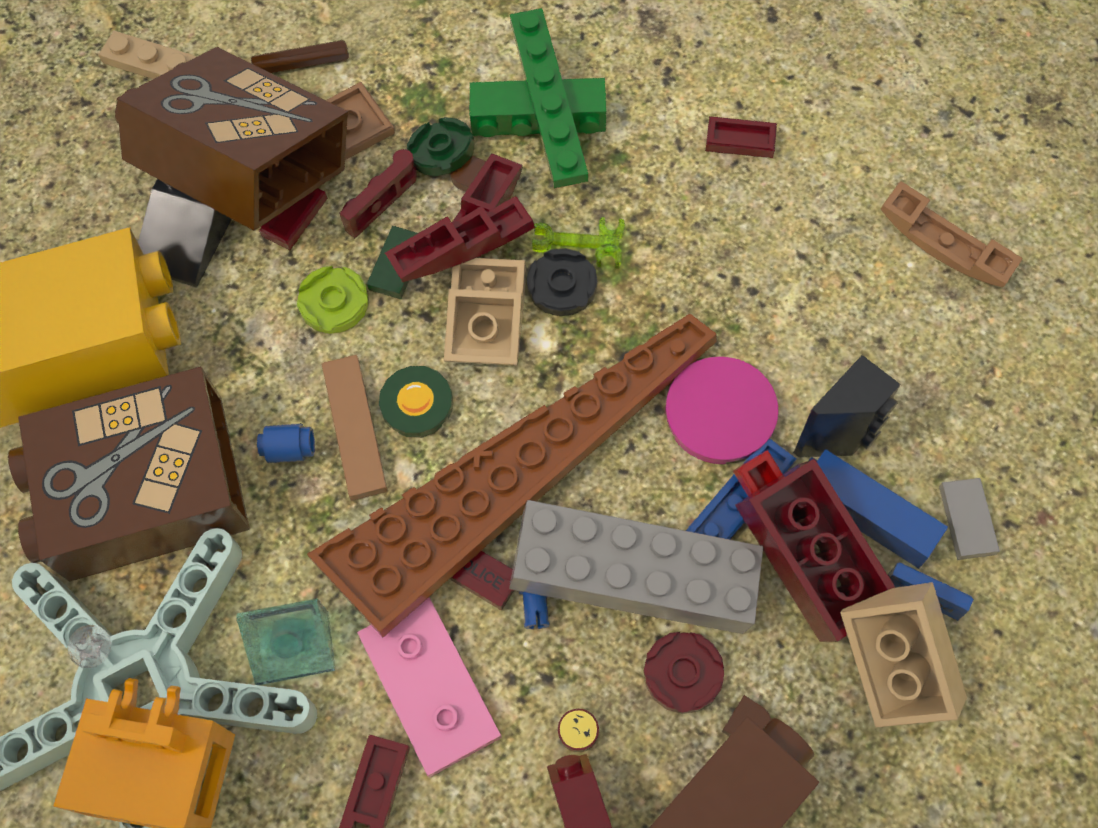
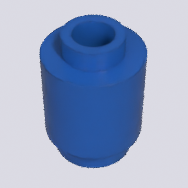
(286, 443)

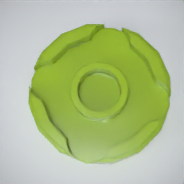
(332, 299)

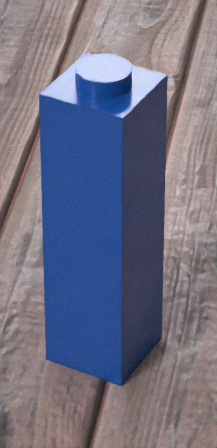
(883, 513)

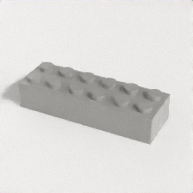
(637, 567)

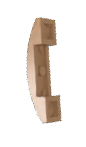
(946, 241)

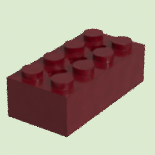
(791, 545)

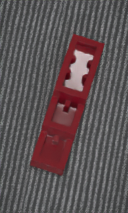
(455, 243)

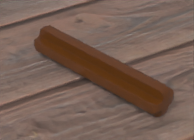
(302, 57)

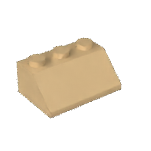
(905, 657)

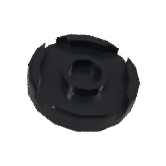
(562, 282)

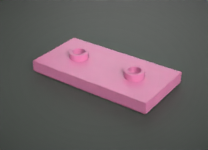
(430, 689)

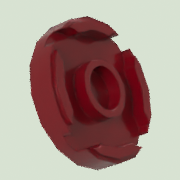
(683, 672)

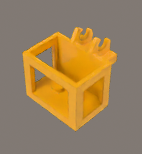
(145, 763)

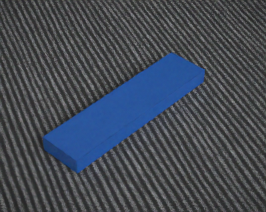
(721, 516)

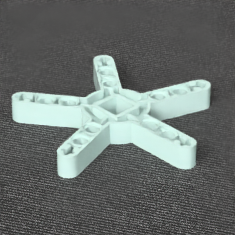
(155, 649)

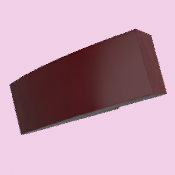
(491, 185)

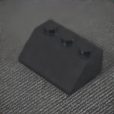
(849, 412)

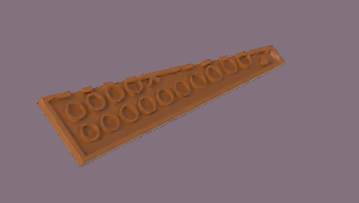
(437, 529)

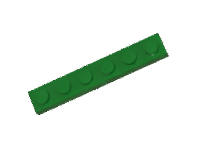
(549, 98)

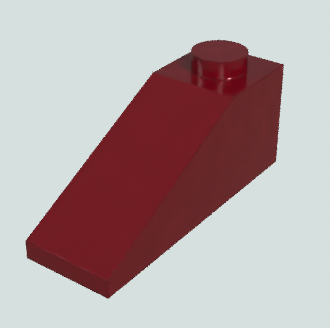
(578, 793)

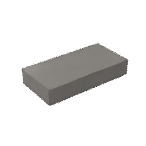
(969, 519)

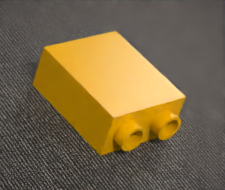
(82, 322)

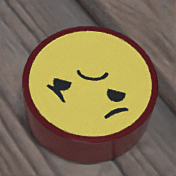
(578, 730)

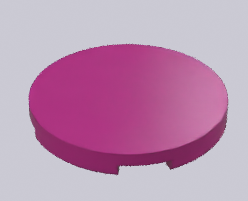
(721, 409)

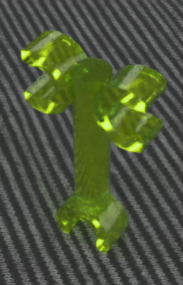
(606, 242)

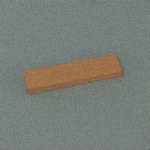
(354, 428)

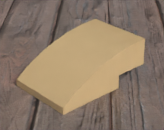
(485, 312)

